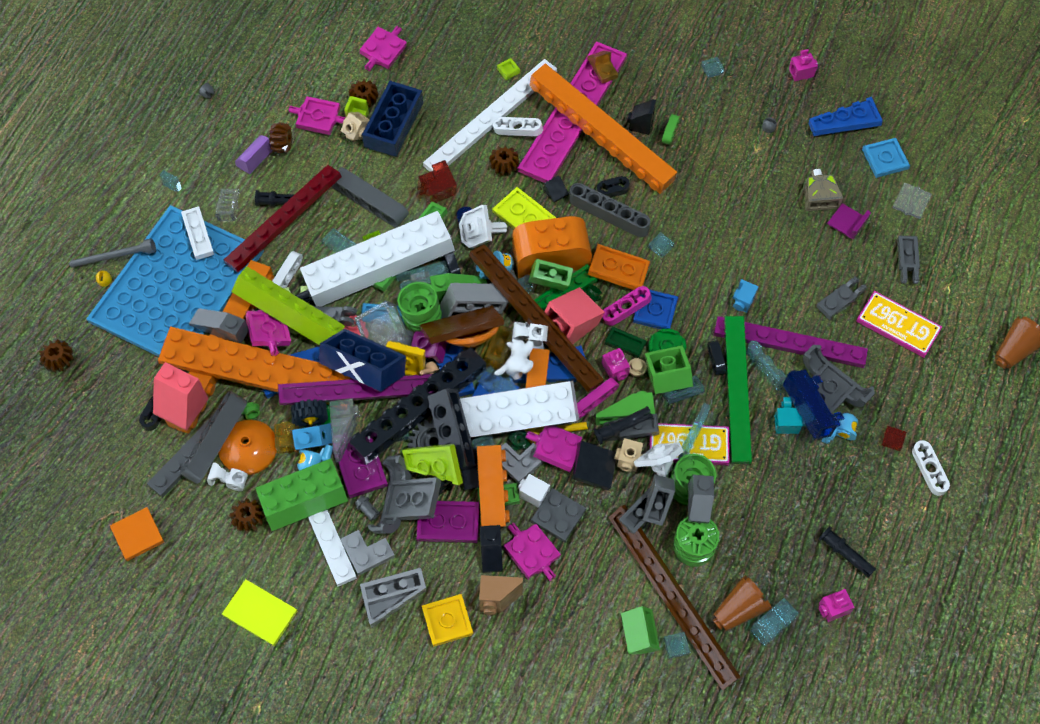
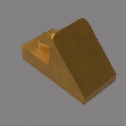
(602, 66)

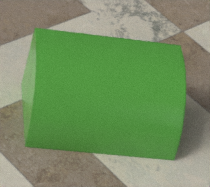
(640, 631)

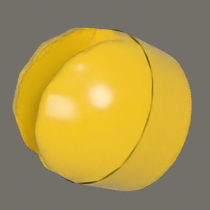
(107, 279)

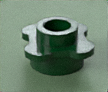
(593, 292)
(514, 437)

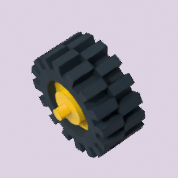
(309, 413)

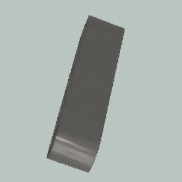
(370, 198)
(605, 203)
(213, 437)

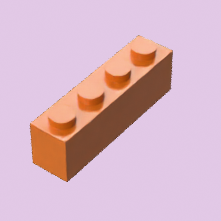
(491, 485)

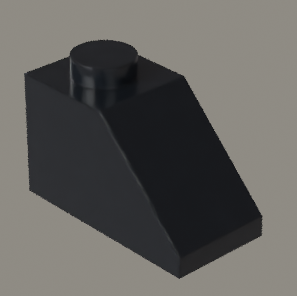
(642, 117)
(491, 549)

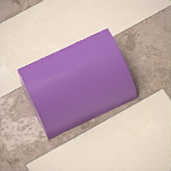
(254, 154)

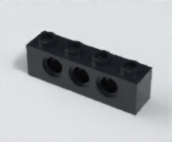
(453, 420)

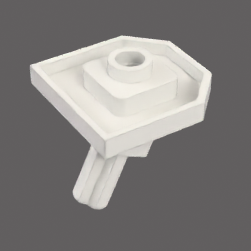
(477, 228)
(660, 458)

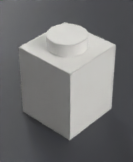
(533, 490)

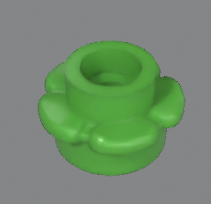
(251, 411)

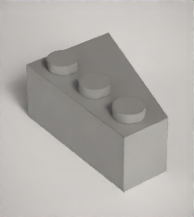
(471, 296)
(391, 593)

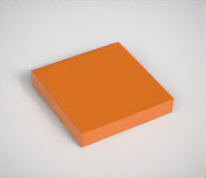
(137, 534)

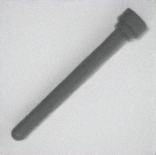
(147, 246)

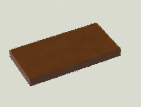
(461, 324)

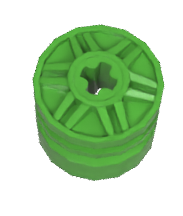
(418, 305)
(684, 470)
(694, 551)

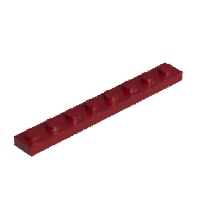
(282, 218)

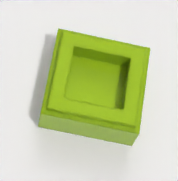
(508, 69)

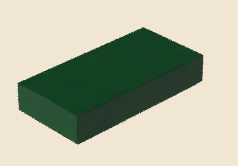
(626, 342)

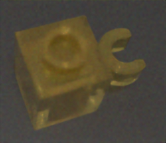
(284, 438)

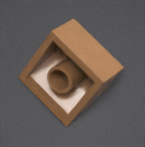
(498, 593)

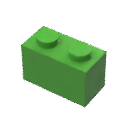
(550, 275)

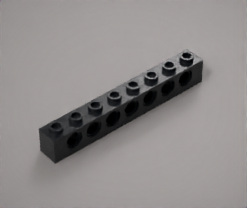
(369, 451)

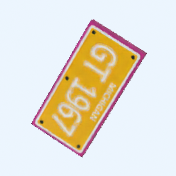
(899, 324)
(711, 441)

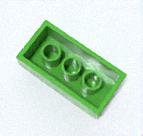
(301, 494)

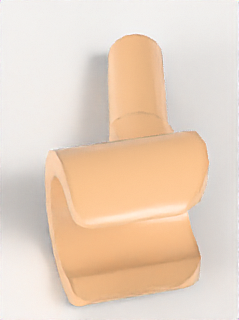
(429, 368)

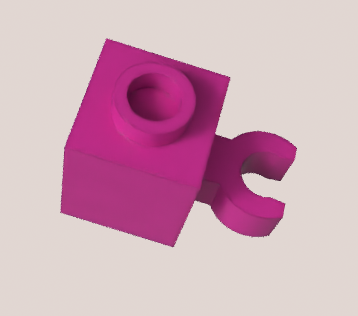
(803, 66)
(616, 364)
(836, 605)

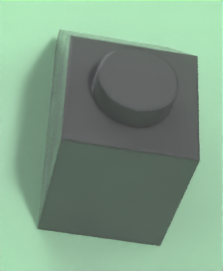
(700, 498)
(659, 499)

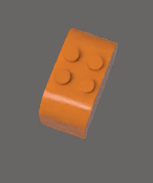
(551, 240)

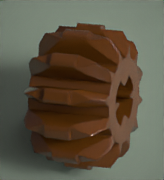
(364, 90)
(280, 137)
(504, 160)
(56, 355)
(248, 522)

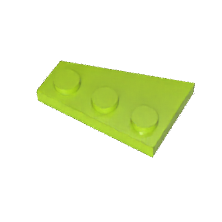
(435, 461)

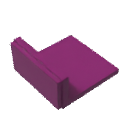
(848, 221)
(435, 350)

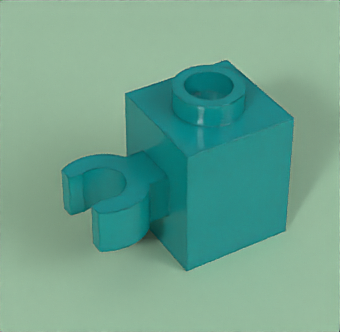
(787, 418)

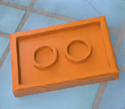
(618, 267)

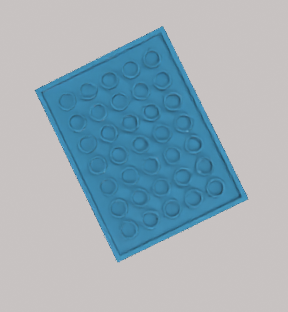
(167, 285)

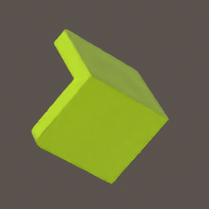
(356, 105)

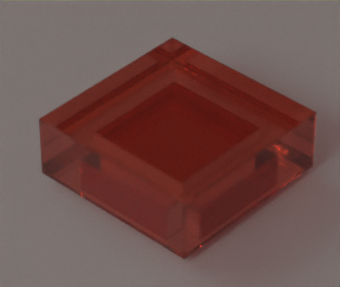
(893, 438)

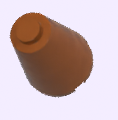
(1019, 342)
(741, 605)

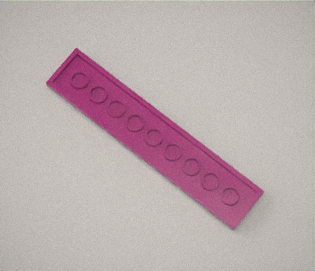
(559, 133)

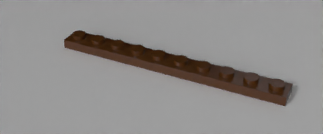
(533, 314)
(677, 602)

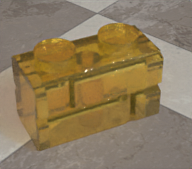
(498, 350)

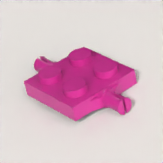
(383, 48)
(317, 115)
(267, 331)
(556, 446)
(532, 551)

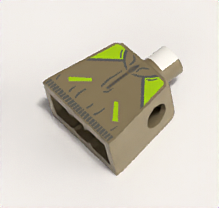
(821, 192)

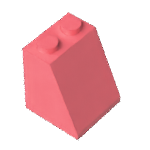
(574, 314)
(177, 396)

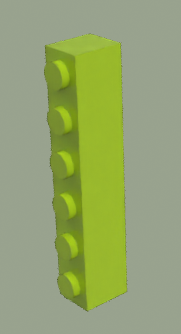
(285, 306)

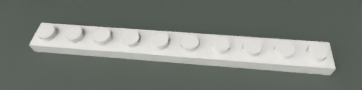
(484, 121)

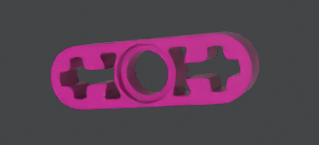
(624, 313)
(596, 397)

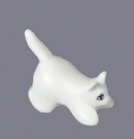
(517, 362)

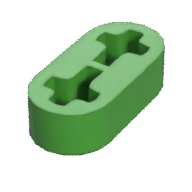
(670, 129)

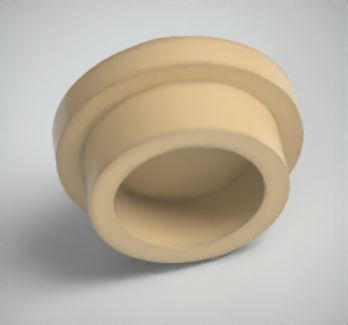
(637, 367)

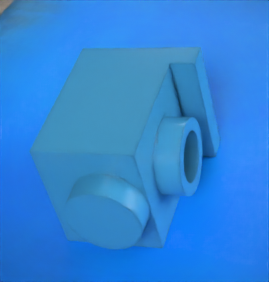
(744, 296)

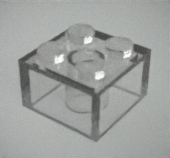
(382, 324)

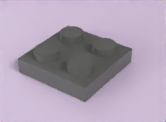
(558, 515)

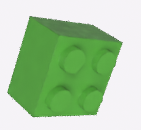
(669, 369)

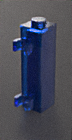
(810, 404)

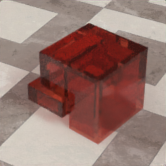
(437, 184)

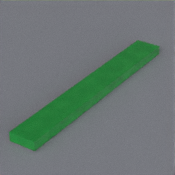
(737, 390)

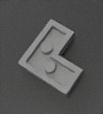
(520, 465)
(365, 557)

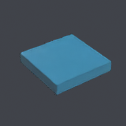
(885, 157)

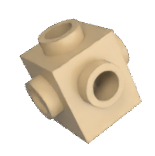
(354, 125)
(628, 454)

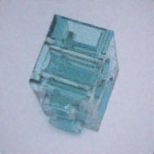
(774, 622)

